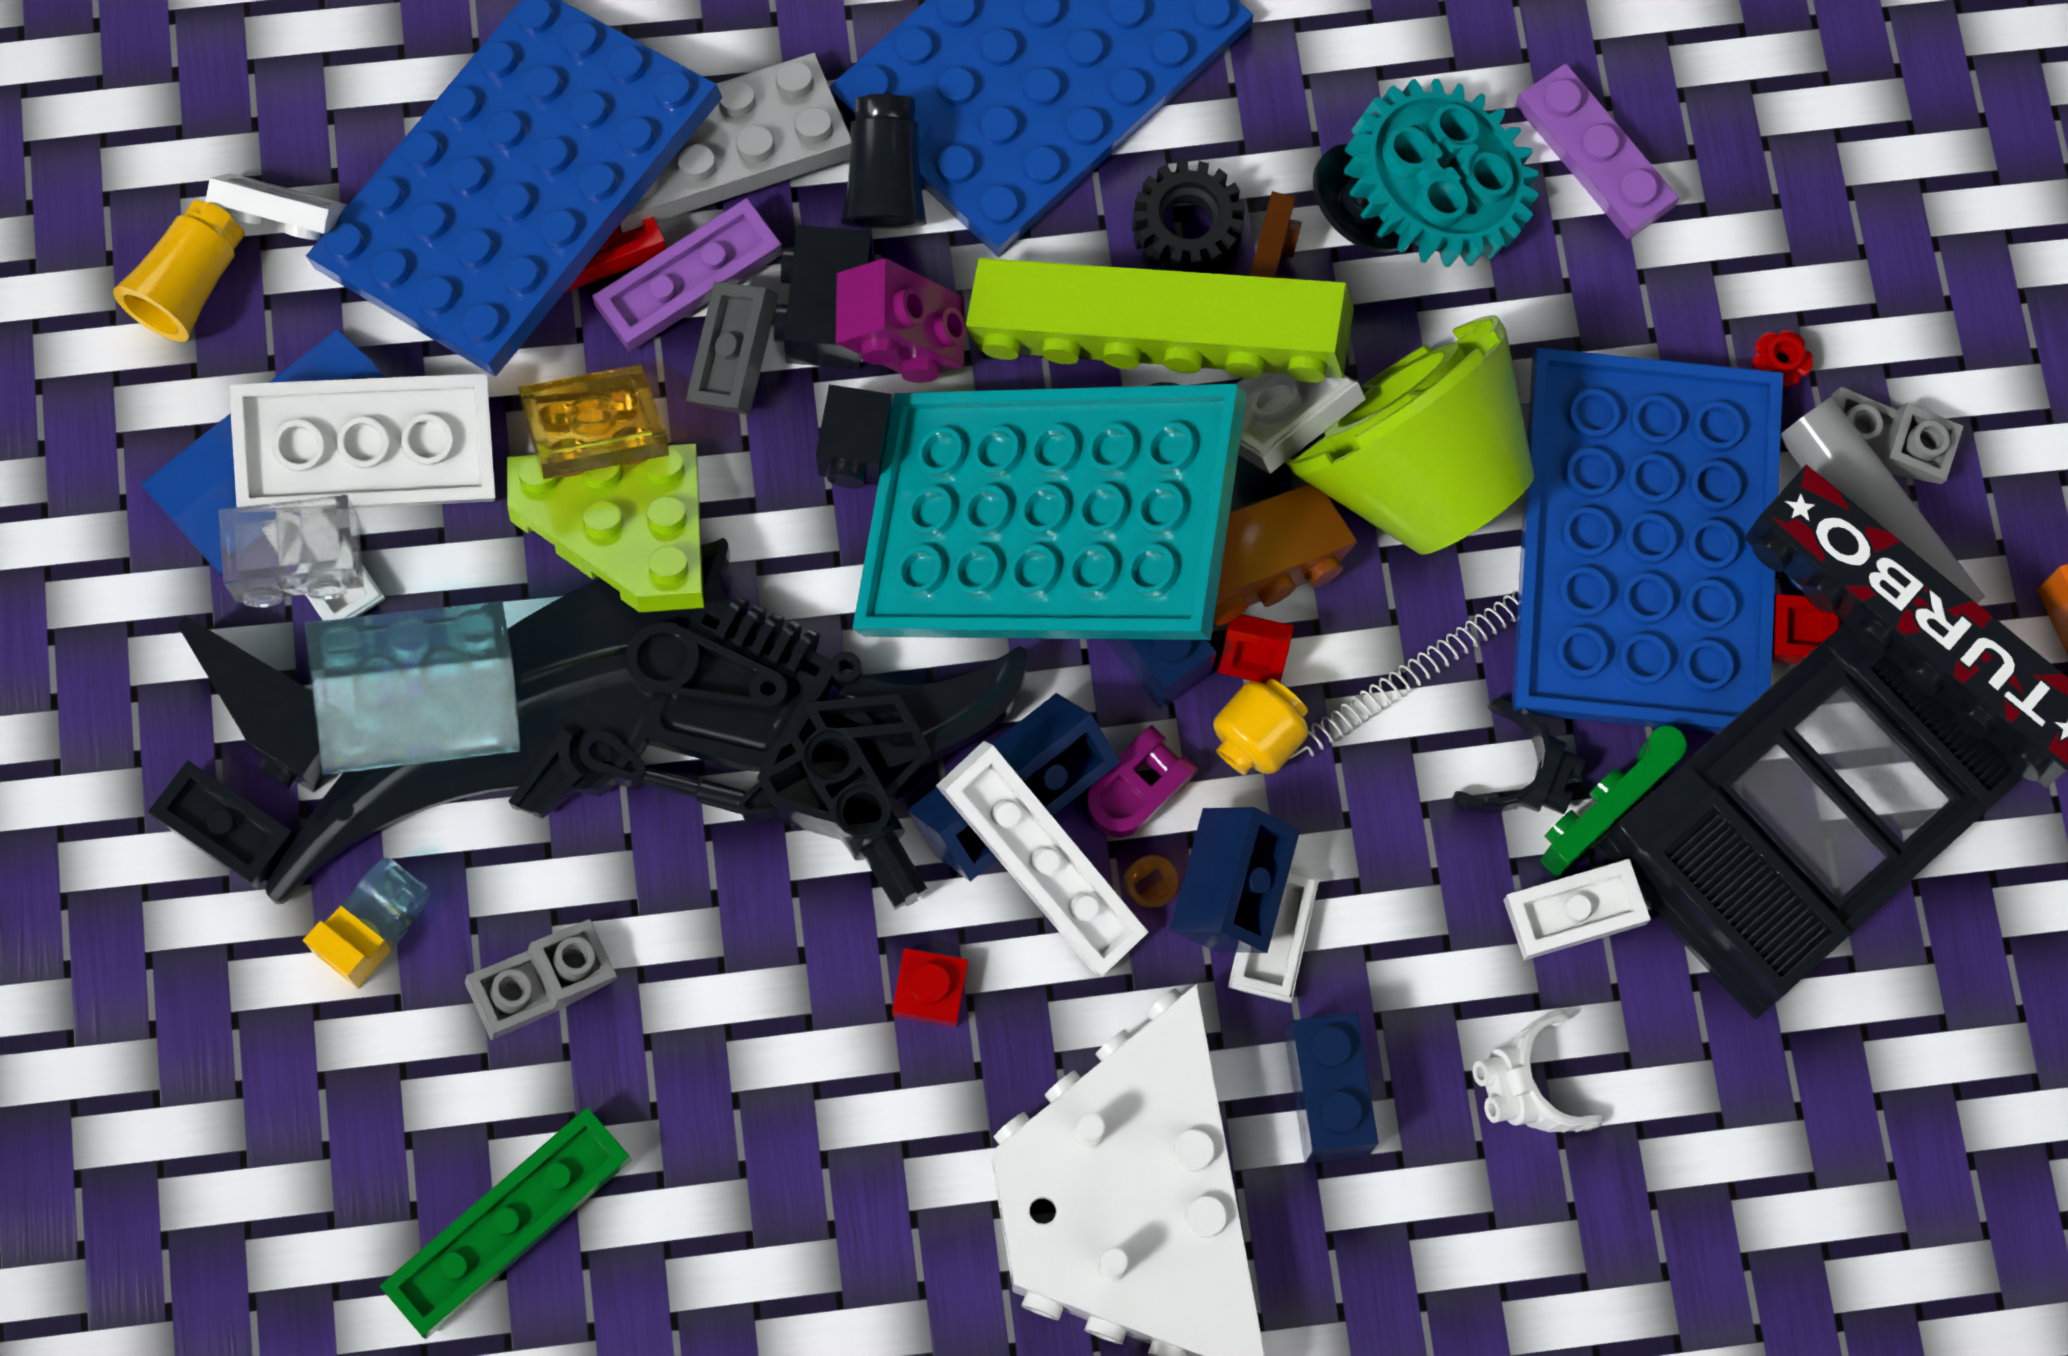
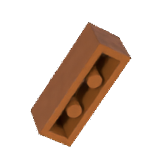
(1278, 548)

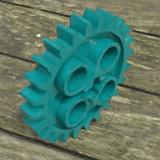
(1441, 172)

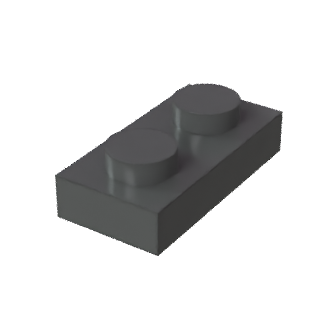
(732, 347)

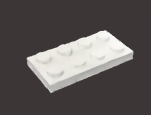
(364, 439)

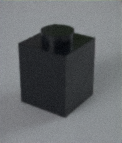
(853, 436)

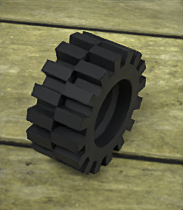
(1188, 187)

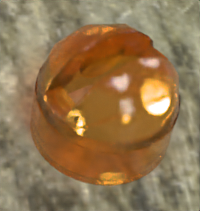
(1158, 893)

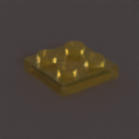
(593, 421)

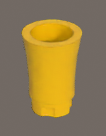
(181, 271)

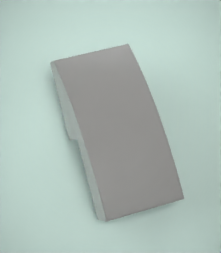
(1906, 439)
(540, 980)

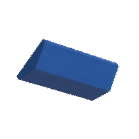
(203, 475)

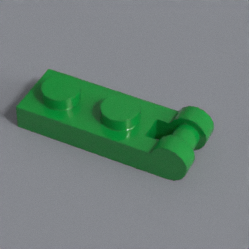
(1614, 799)

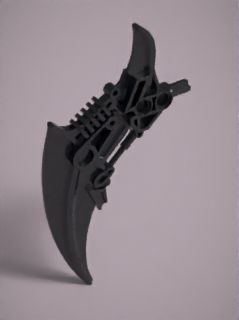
(611, 680)

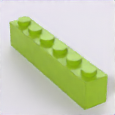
(1161, 318)

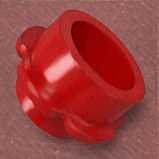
(1792, 345)

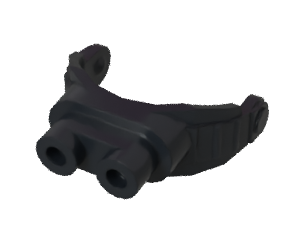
(1552, 771)

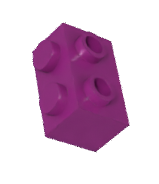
(900, 320)

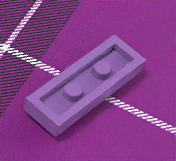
(1596, 151)
(684, 274)

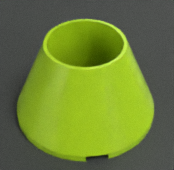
(1431, 444)

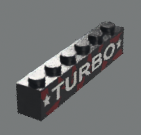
(1918, 622)

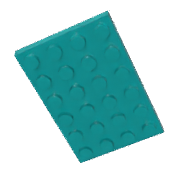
(1052, 513)

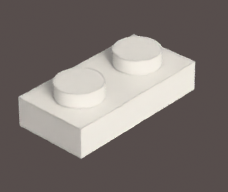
(251, 199)
(1576, 909)

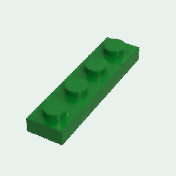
(505, 1223)

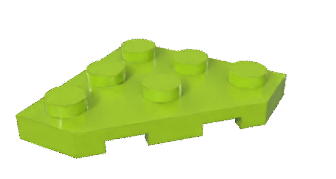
(621, 524)

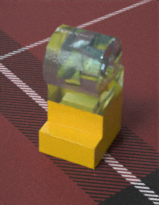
(369, 921)

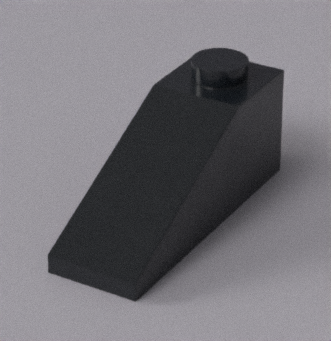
(266, 706)

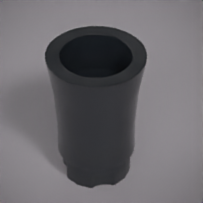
(884, 165)

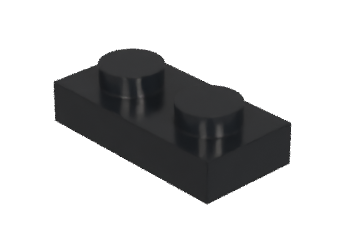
(222, 824)

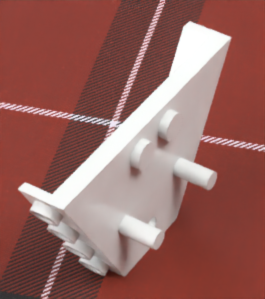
(1139, 1194)

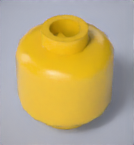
(1261, 727)

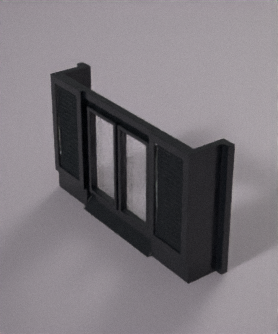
(1805, 817)

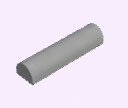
(1841, 455)

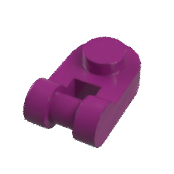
(1124, 801)

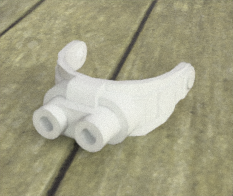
(1513, 1090)

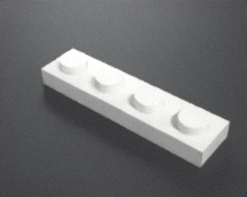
(1042, 858)

